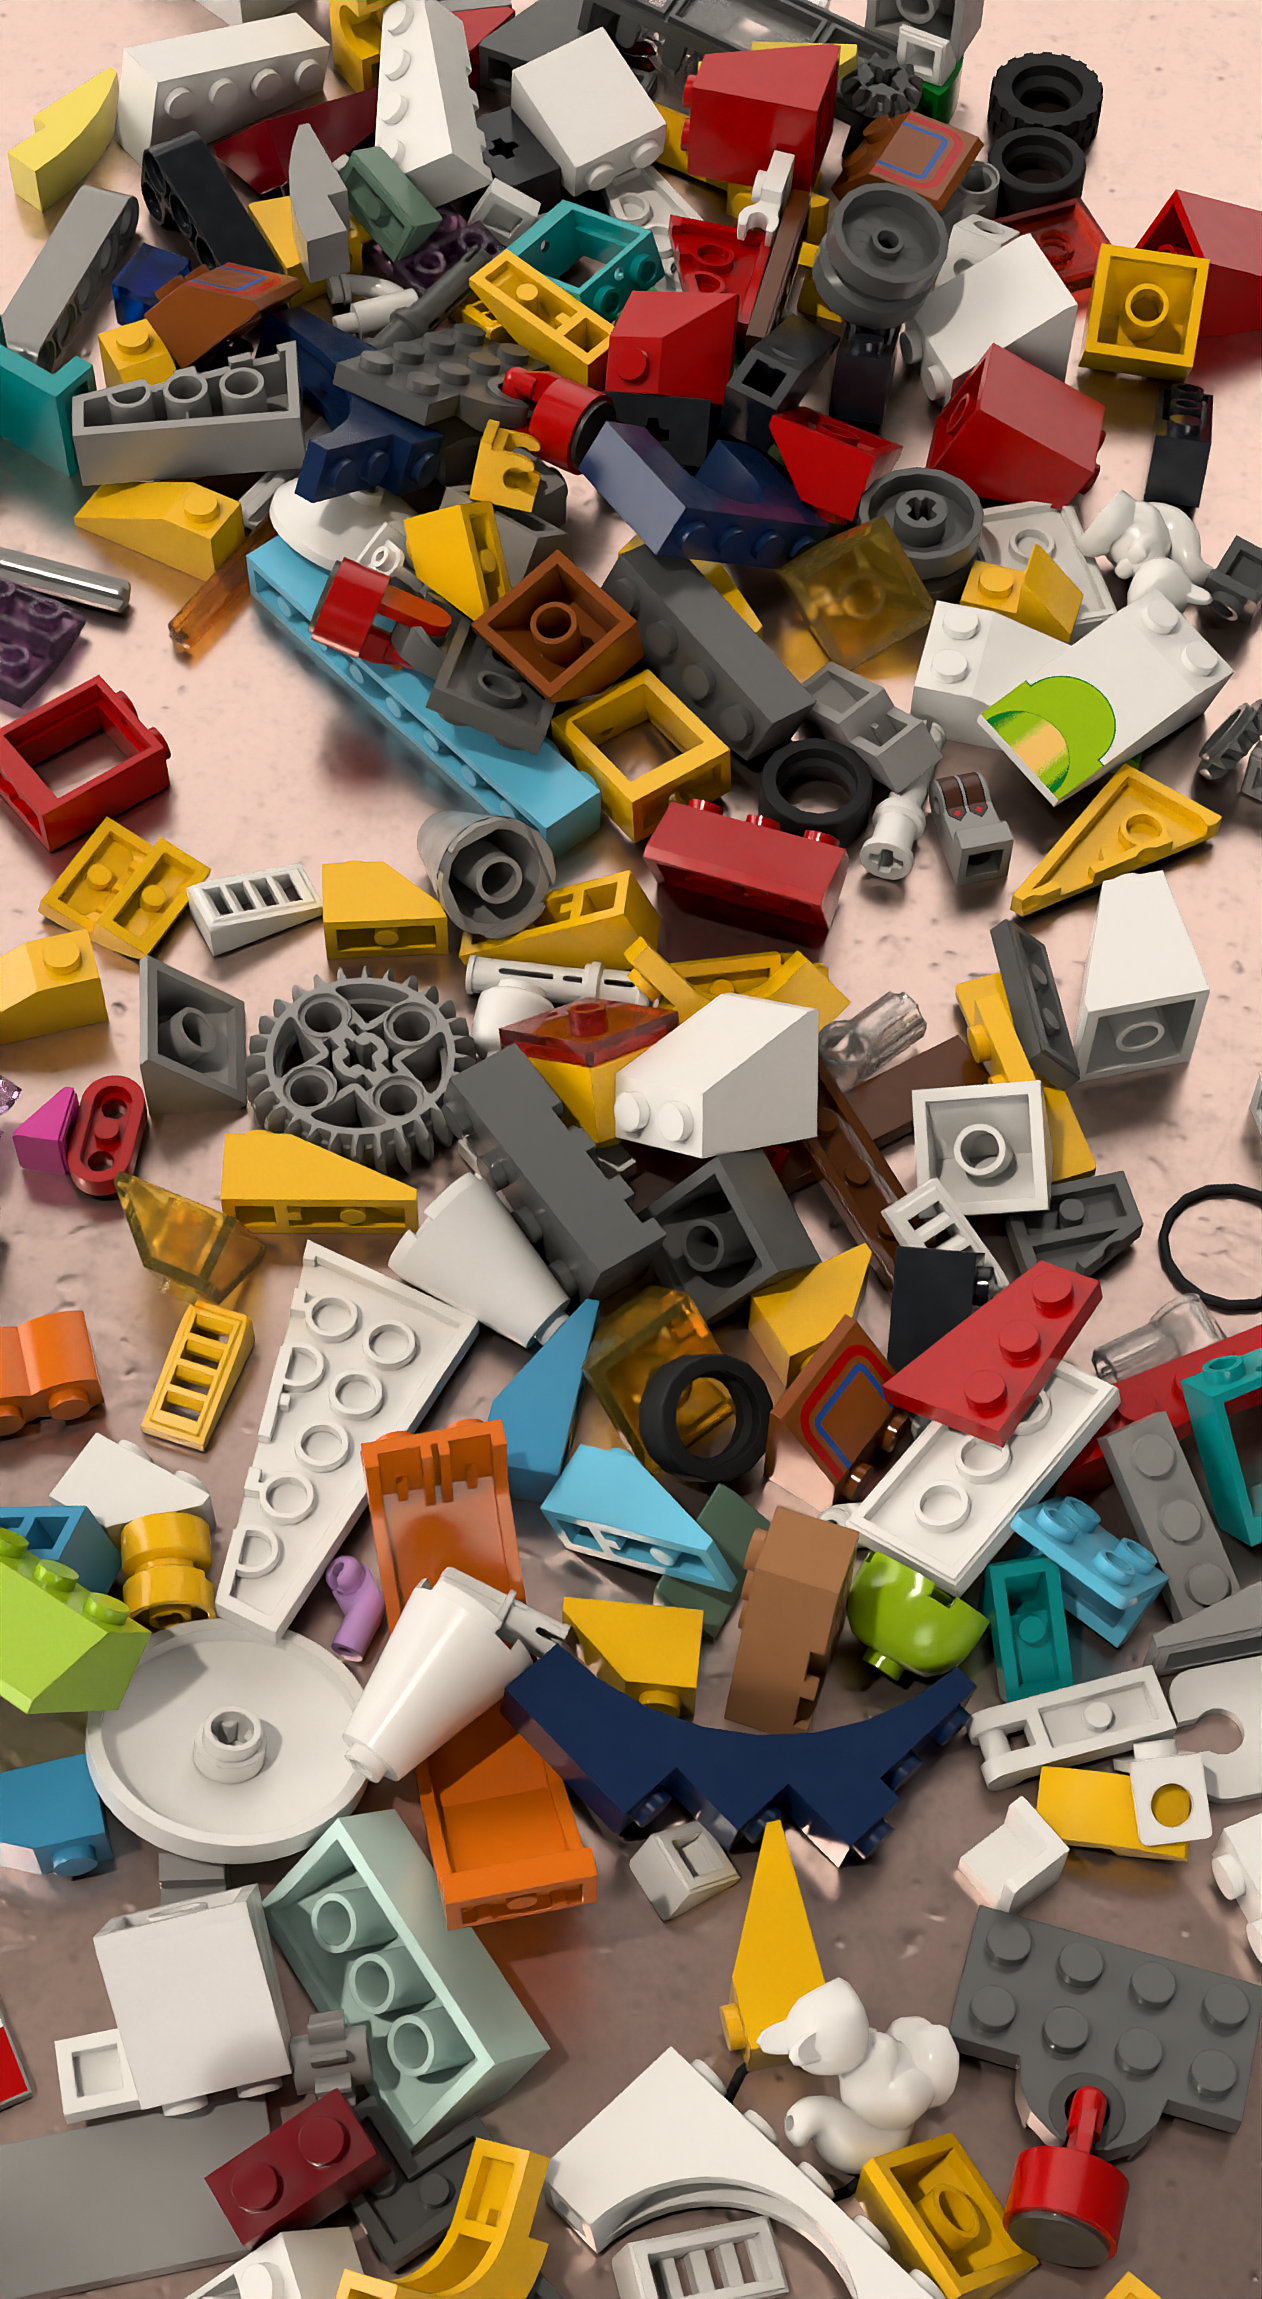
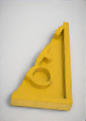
(1118, 832)

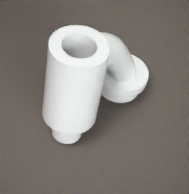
(370, 315)

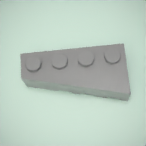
(194, 423)

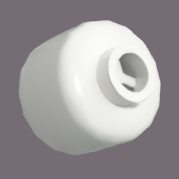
(502, 1006)

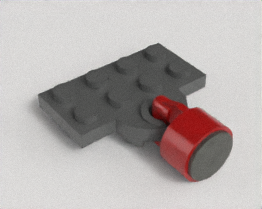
(481, 381)
(436, 639)
(1098, 2056)

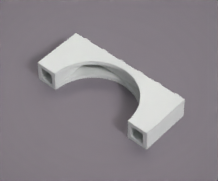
(684, 2146)

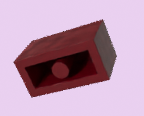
(298, 2172)

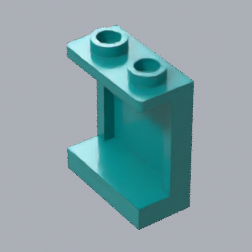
(39, 406)

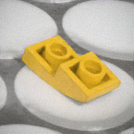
(1099, 1812)

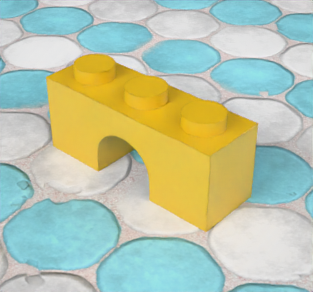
(357, 40)

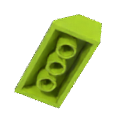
(60, 1640)

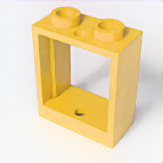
(639, 805)

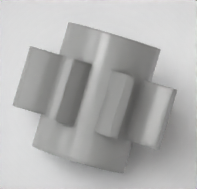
(331, 2056)

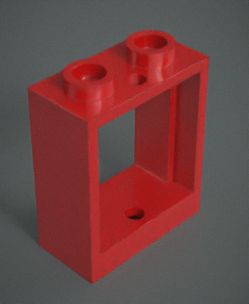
(60, 725)

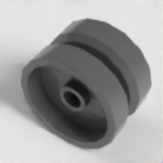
(880, 255)
(935, 523)

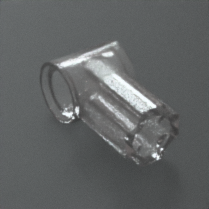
(870, 1039)
(1172, 1332)

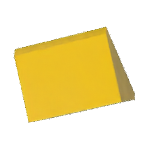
(942, 2218)

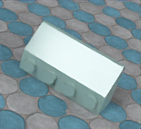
(373, 1939)

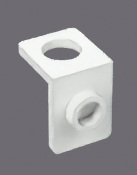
(971, 245)
(1160, 1764)

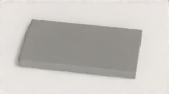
(120, 2199)

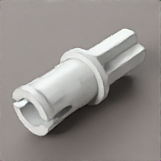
(520, 1621)

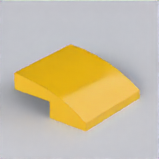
(123, 890)

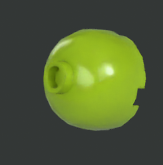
(909, 1620)

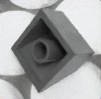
(728, 1234)

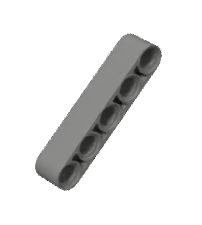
(69, 274)

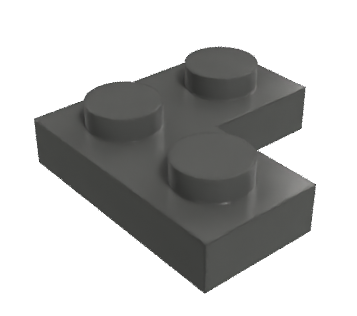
(419, 2198)

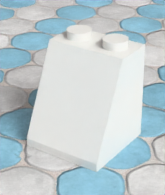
(588, 112)
(1001, 300)
(1139, 982)
(724, 1080)
(197, 1999)

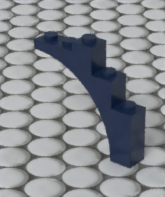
(366, 441)
(627, 1757)

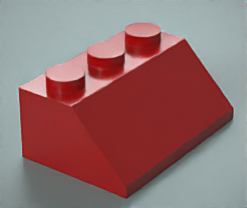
(748, 862)

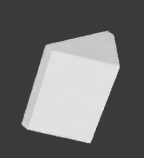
(985, 1146)

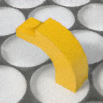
(793, 983)
(488, 2239)

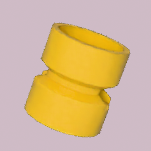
(166, 1570)

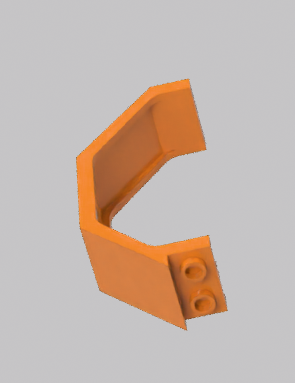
(486, 1797)

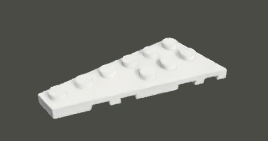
(352, 1367)

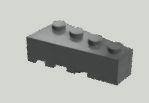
(707, 653)
(550, 1176)

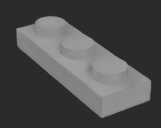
(1169, 1514)

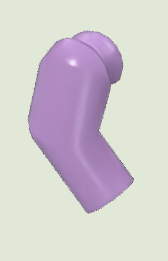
(360, 1602)

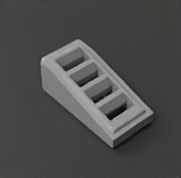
(1212, 1636)

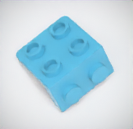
(1101, 1577)

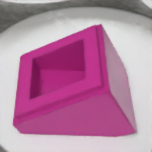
(46, 1134)

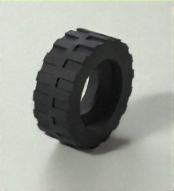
(1052, 78)

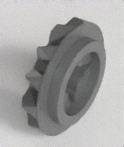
(879, 99)
(1231, 740)

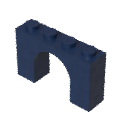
(728, 513)

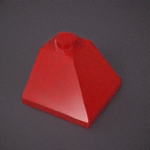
(674, 345)
(831, 460)

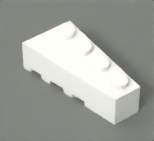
(216, 80)
(427, 101)

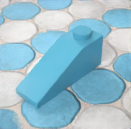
(622, 1514)

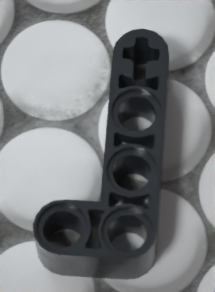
(188, 186)

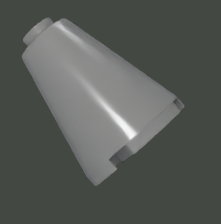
(486, 870)

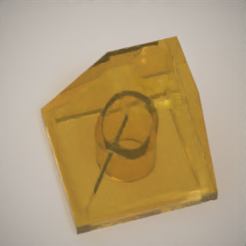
(857, 593)
(186, 1242)
(633, 1346)

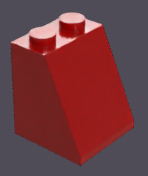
(760, 104)
(1232, 242)
(1018, 433)

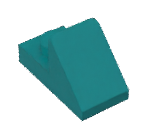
(1027, 1626)

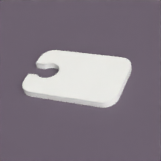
(1235, 1692)

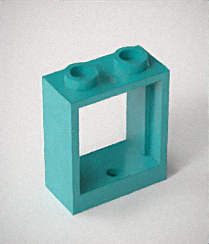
(580, 231)
(1223, 1379)

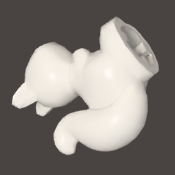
(1153, 546)
(882, 2076)

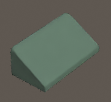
(387, 203)
(731, 1526)

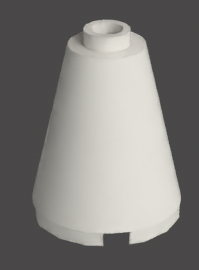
(482, 1264)
(430, 1681)

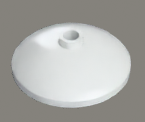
(336, 525)

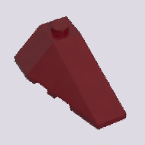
(264, 150)

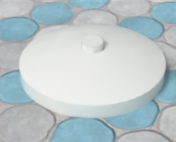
(228, 1744)

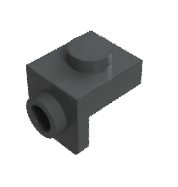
(1237, 582)

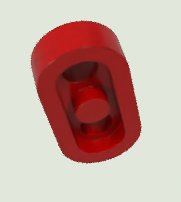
(106, 1140)

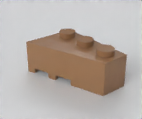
(790, 1620)

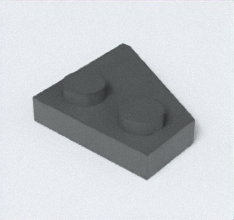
(1084, 1228)

